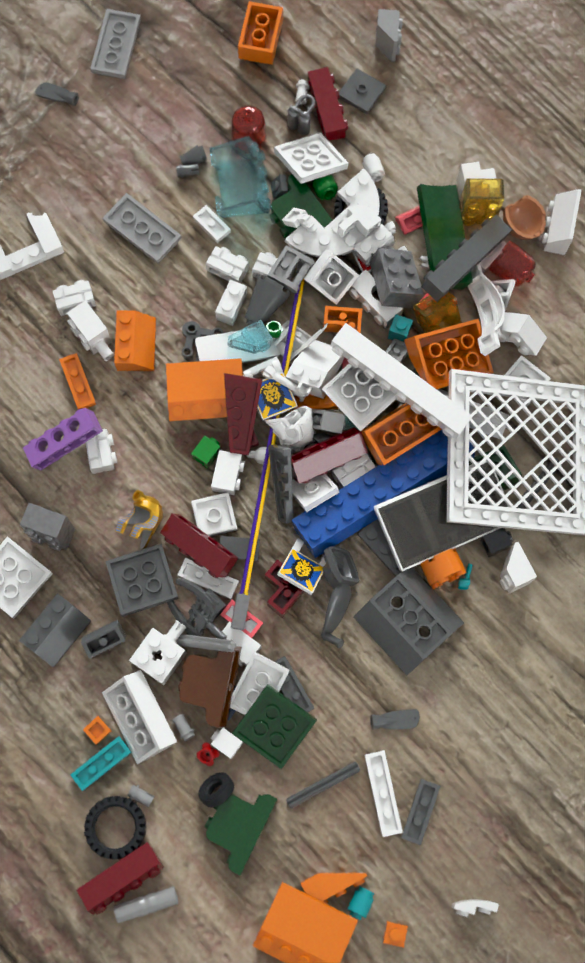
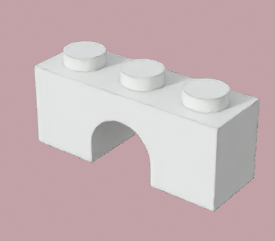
(362, 291)

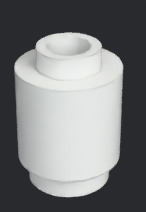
(374, 167)

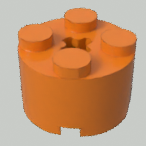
(443, 568)

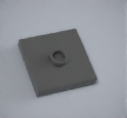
(361, 91)

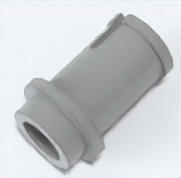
(183, 727)
(140, 795)

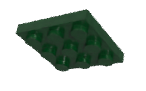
(274, 726)

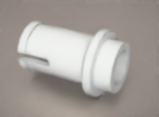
(302, 88)

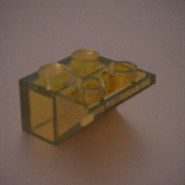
(437, 315)

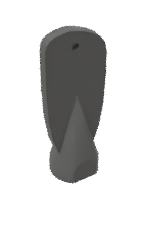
(56, 93)
(395, 720)

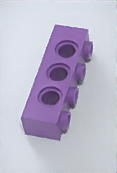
(57, 448)

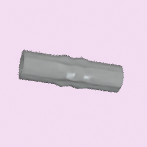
(146, 904)

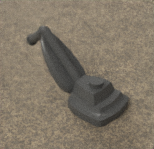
(341, 574)

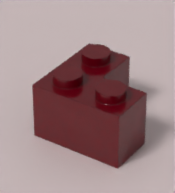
(286, 594)

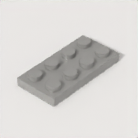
(115, 43)
(142, 228)

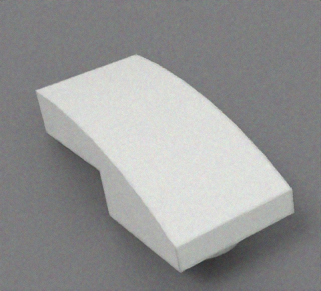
(469, 906)

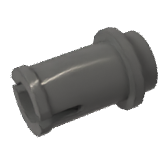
(186, 170)

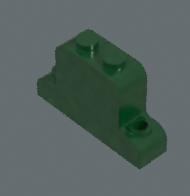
(298, 197)
(238, 827)

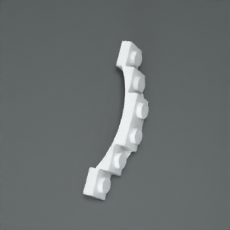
(490, 310)

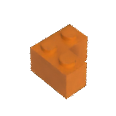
(338, 316)

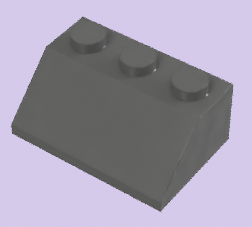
(55, 630)

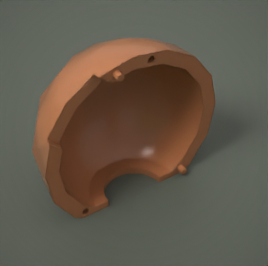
(525, 218)

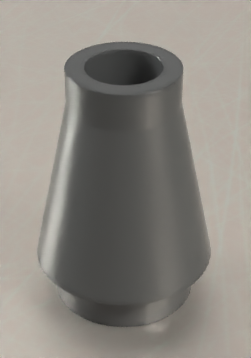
(193, 156)

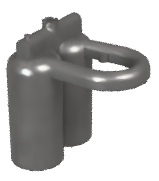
(298, 118)

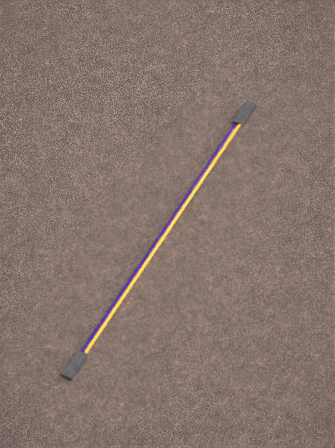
(242, 600)

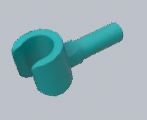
(464, 583)

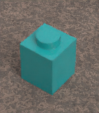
(400, 328)

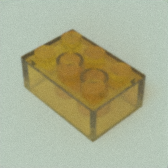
(481, 200)

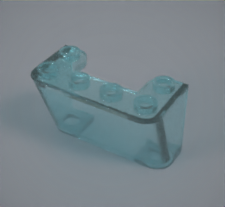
(240, 178)

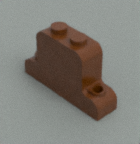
(210, 684)

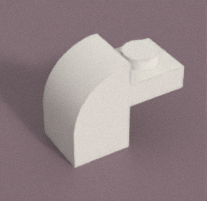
(361, 217)

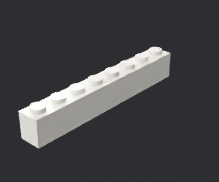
(401, 381)

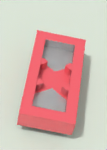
(252, 623)

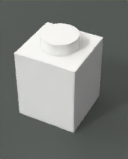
(226, 742)

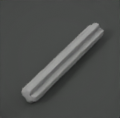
(206, 643)

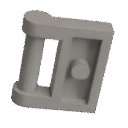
(285, 266)

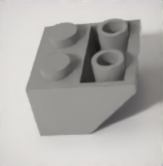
(389, 33)

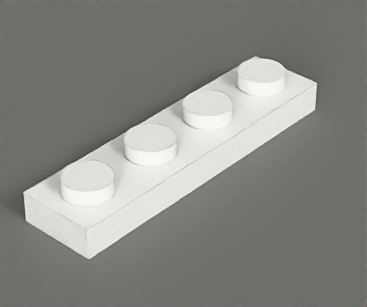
(383, 793)

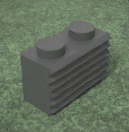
(103, 639)

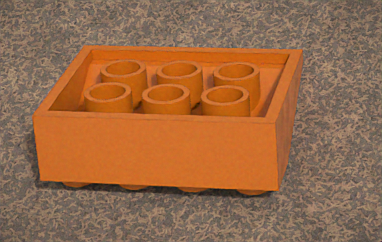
(447, 349)
(198, 388)
(304, 929)

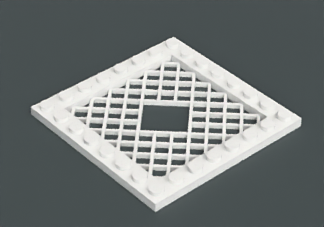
(458, 472)

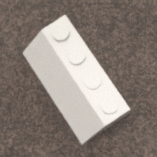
(139, 716)

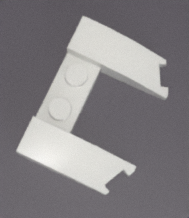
(46, 248)

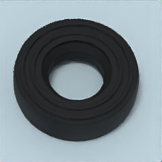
(219, 797)

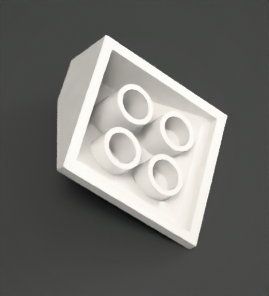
(358, 396)

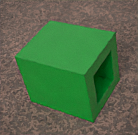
(206, 451)

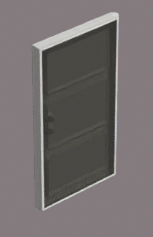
(418, 520)

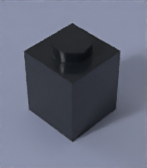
(497, 541)

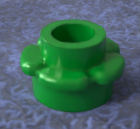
(274, 328)

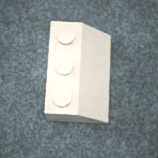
(561, 222)

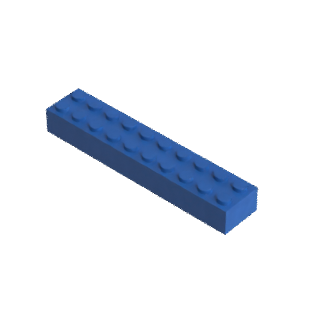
(353, 505)

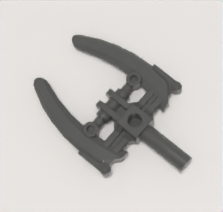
(202, 617)

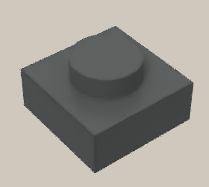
(279, 186)

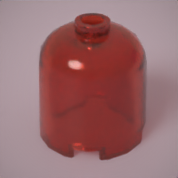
(248, 122)
(514, 265)

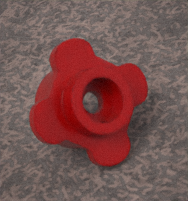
(202, 754)

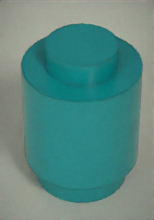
(361, 903)

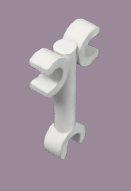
(297, 390)

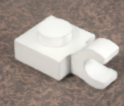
(298, 217)

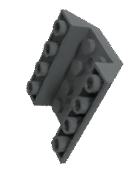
(398, 628)

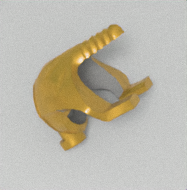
(145, 515)

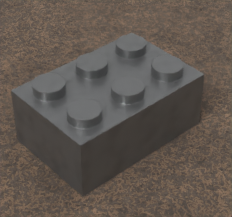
(396, 278)
(47, 527)

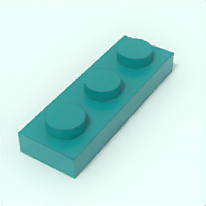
(100, 763)

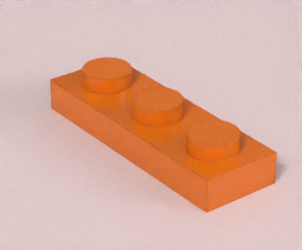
(77, 381)

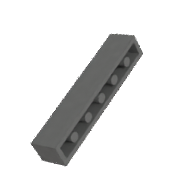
(466, 258)

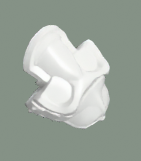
(294, 428)

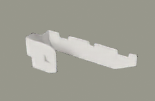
(280, 344)

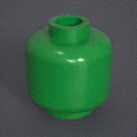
(325, 187)

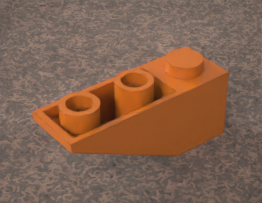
(331, 883)

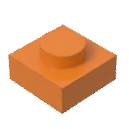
(97, 730)
(395, 934)

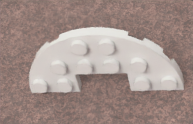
(357, 191)

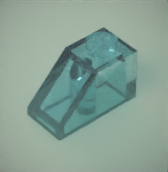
(251, 339)

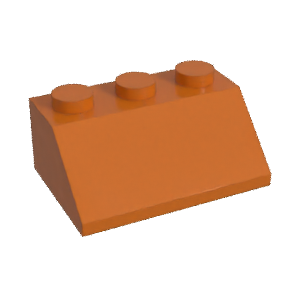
(134, 341)

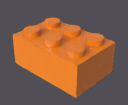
(260, 33)

